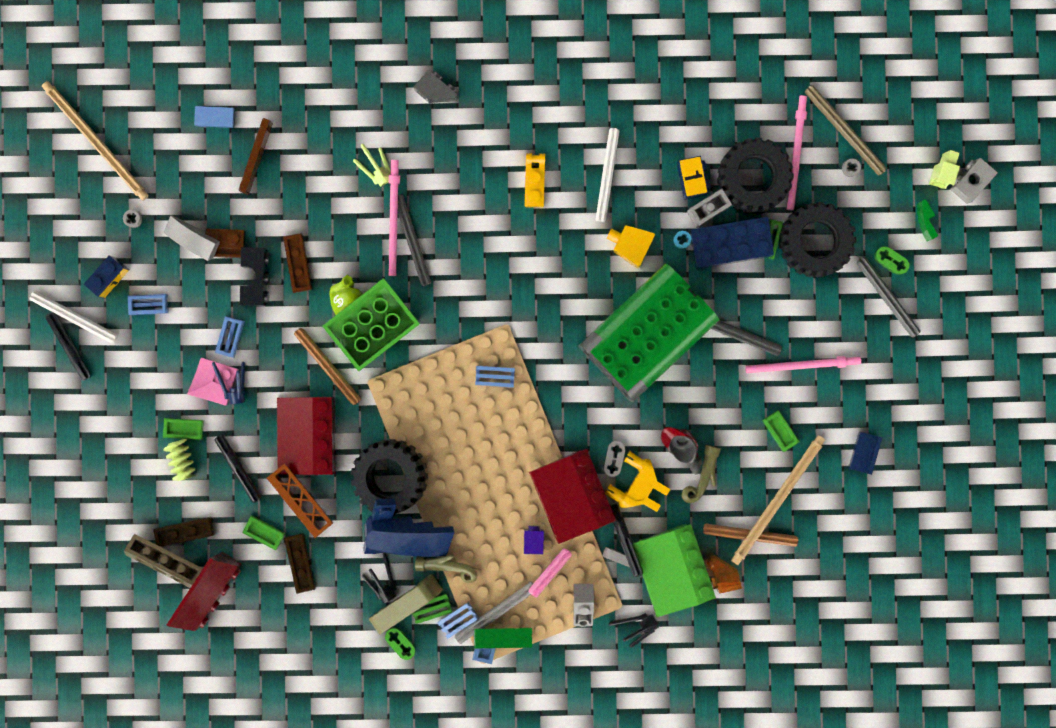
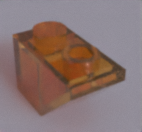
(725, 575)

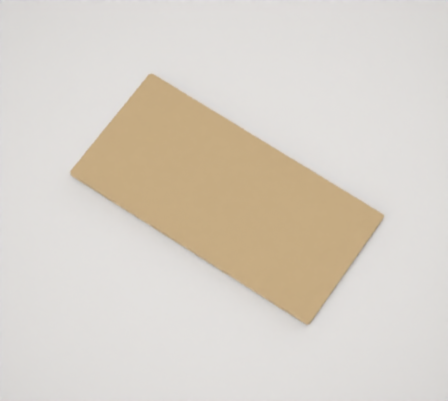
(478, 468)

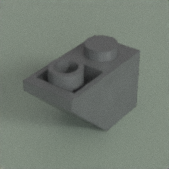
(434, 90)

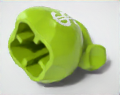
(343, 294)

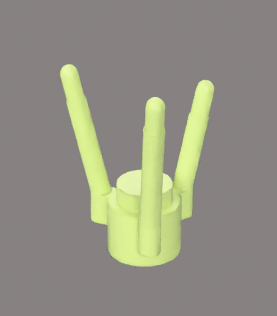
(381, 175)

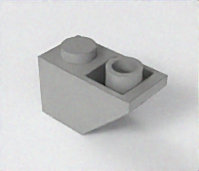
(583, 605)

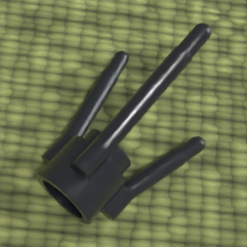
(384, 591)
(648, 626)

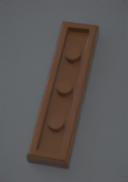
(255, 156)

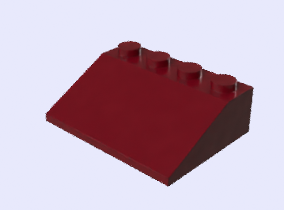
(306, 435)
(572, 496)
(205, 592)

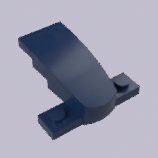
(403, 536)

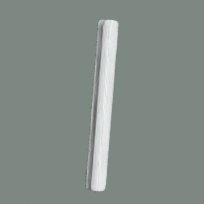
(607, 175)
(73, 317)

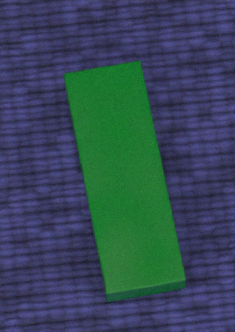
(502, 638)

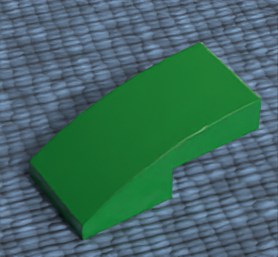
(924, 213)

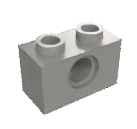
(983, 175)
(709, 208)

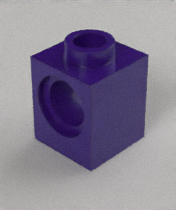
(533, 540)

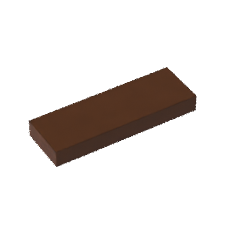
(297, 263)

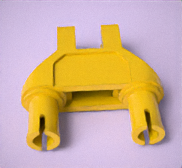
(640, 487)

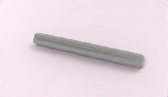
(494, 613)

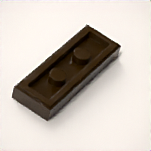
(183, 532)
(299, 563)

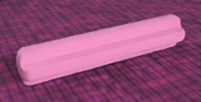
(550, 572)

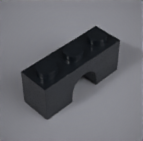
(256, 292)

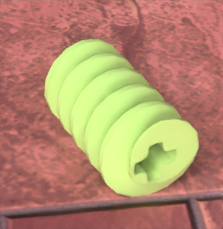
(179, 460)

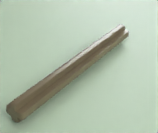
(846, 131)

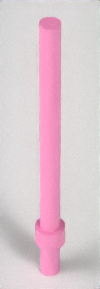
(800, 116)
(394, 179)
(840, 362)

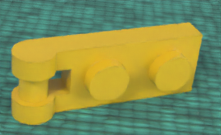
(534, 181)

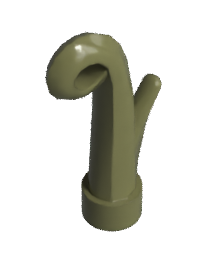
(707, 473)
(443, 564)

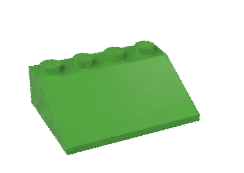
(371, 324)
(674, 570)

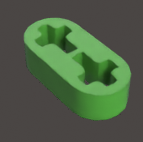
(888, 264)
(403, 640)

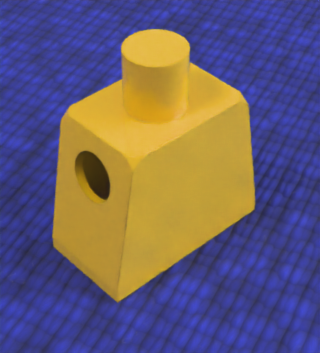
(631, 244)

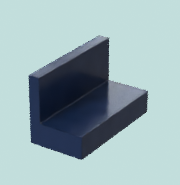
(865, 453)

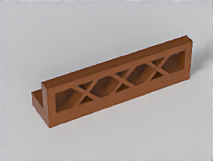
(295, 505)

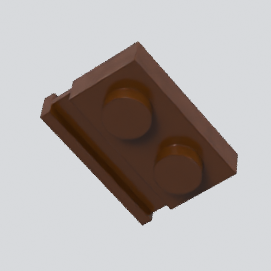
(230, 242)

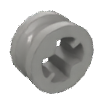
(851, 162)
(138, 218)

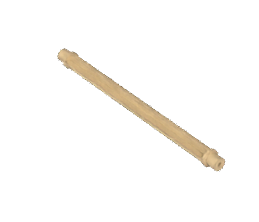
(95, 141)
(775, 504)

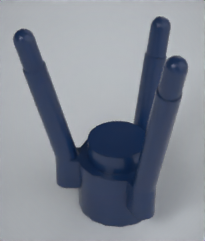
(237, 393)

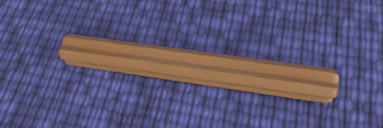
(327, 366)
(740, 533)

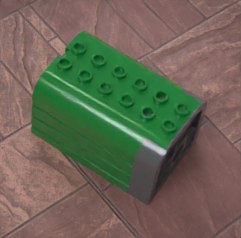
(649, 332)

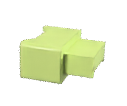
(945, 171)

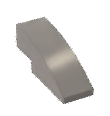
(191, 238)

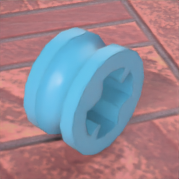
(685, 244)

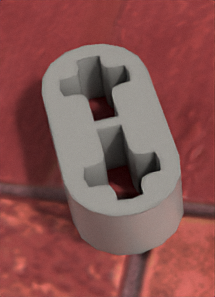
(609, 457)
(615, 555)

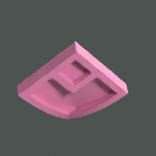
(206, 384)

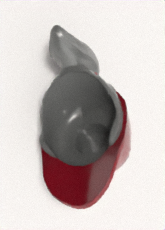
(682, 446)

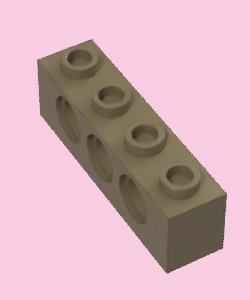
(162, 561)

